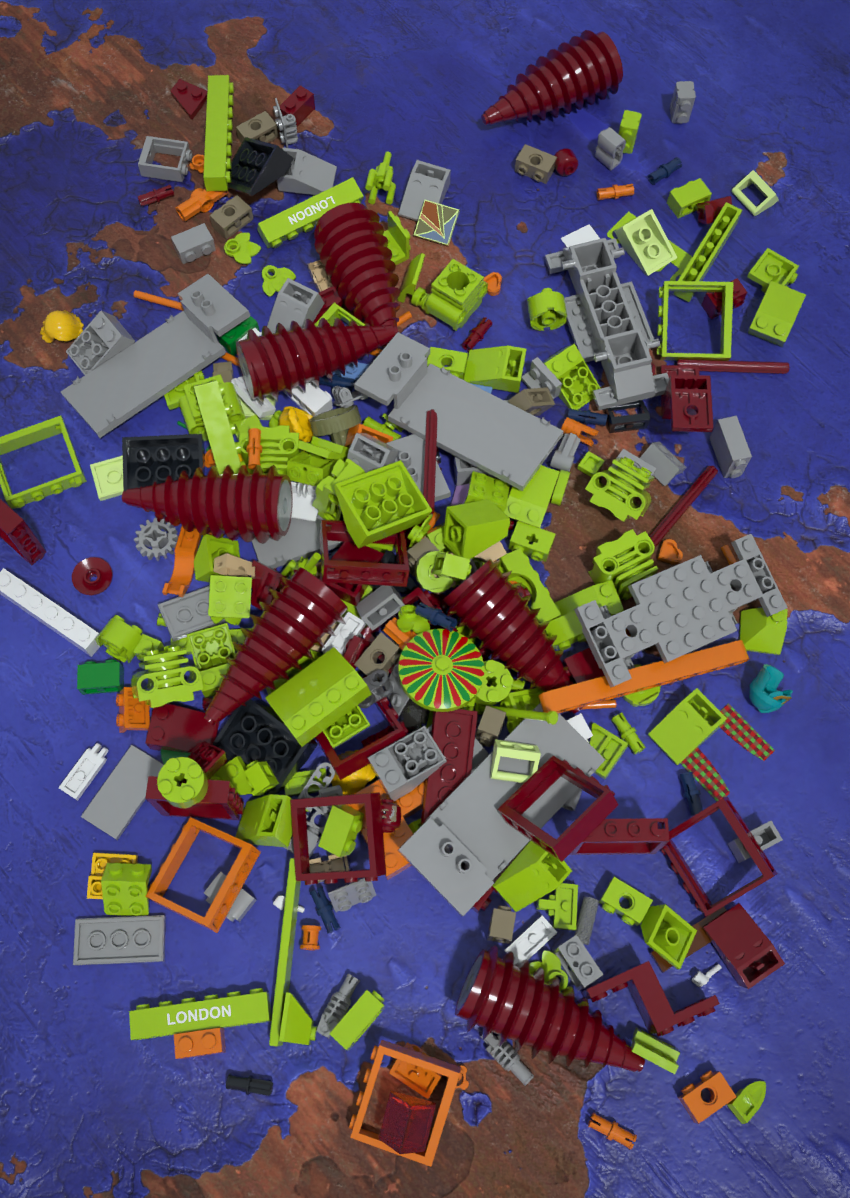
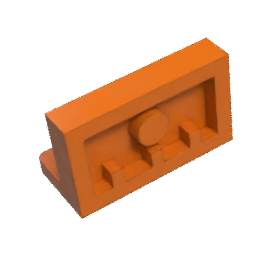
(132, 713)
(415, 1077)

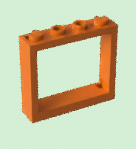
(228, 891)
(420, 1060)

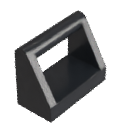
(628, 422)

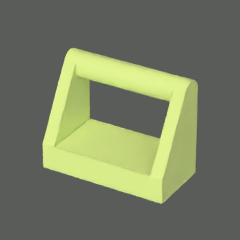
(754, 178)
(517, 751)

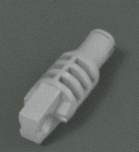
(337, 1006)
(507, 1058)

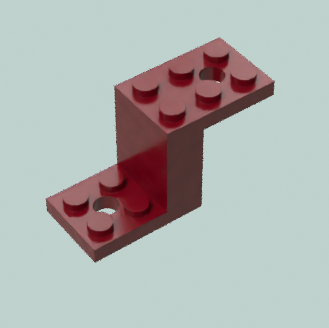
(687, 399)
(651, 999)

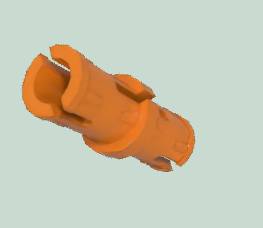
(615, 191)
(254, 438)
(612, 1130)

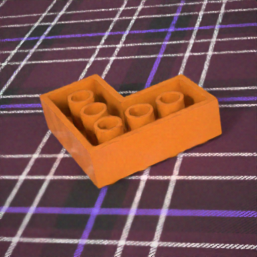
(393, 841)

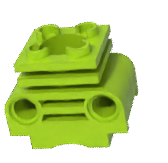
(456, 294)
(191, 410)
(278, 447)
(622, 487)
(326, 498)
(624, 562)
(165, 677)

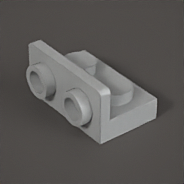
(542, 377)

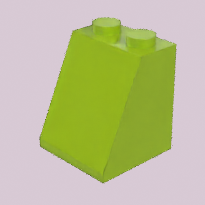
(474, 527)

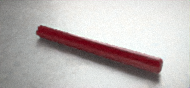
(736, 366)
(430, 458)
(683, 504)

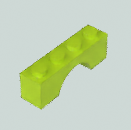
(530, 579)

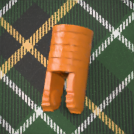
(575, 427)

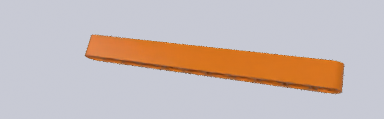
(645, 678)

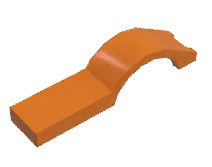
(184, 563)

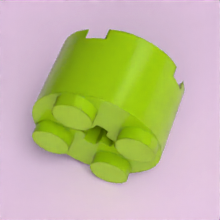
(547, 310)
(119, 639)
(500, 684)
(187, 794)

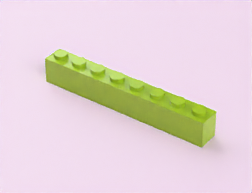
(218, 133)

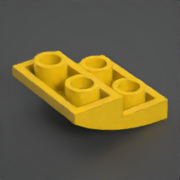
(99, 864)

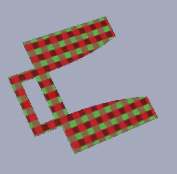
(740, 732)

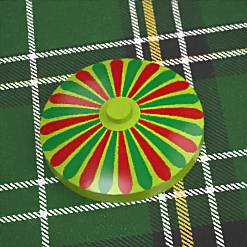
(441, 670)

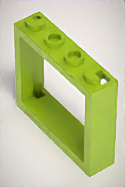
(726, 317)
(29, 436)

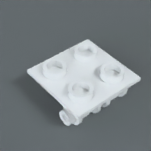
(302, 502)

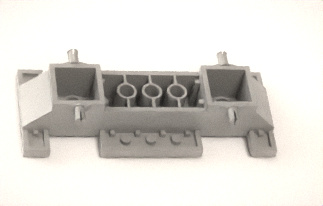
(608, 322)
(679, 610)

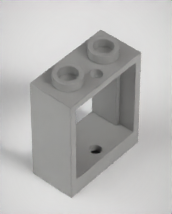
(166, 146)
(583, 967)

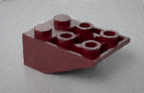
(350, 552)
(208, 757)
(743, 946)

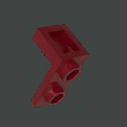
(710, 209)

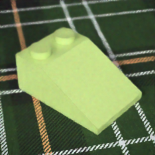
(646, 242)

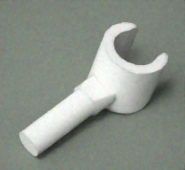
(280, 903)
(701, 979)

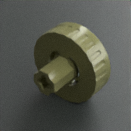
(336, 423)

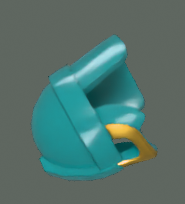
(764, 690)

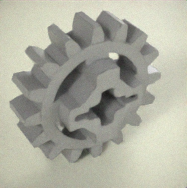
(164, 542)

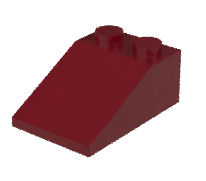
(179, 729)

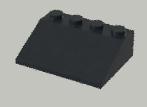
(257, 166)
(157, 457)
(260, 735)

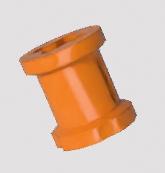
(310, 937)

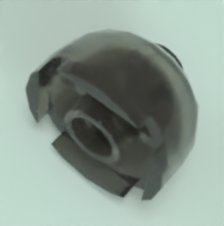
(413, 716)

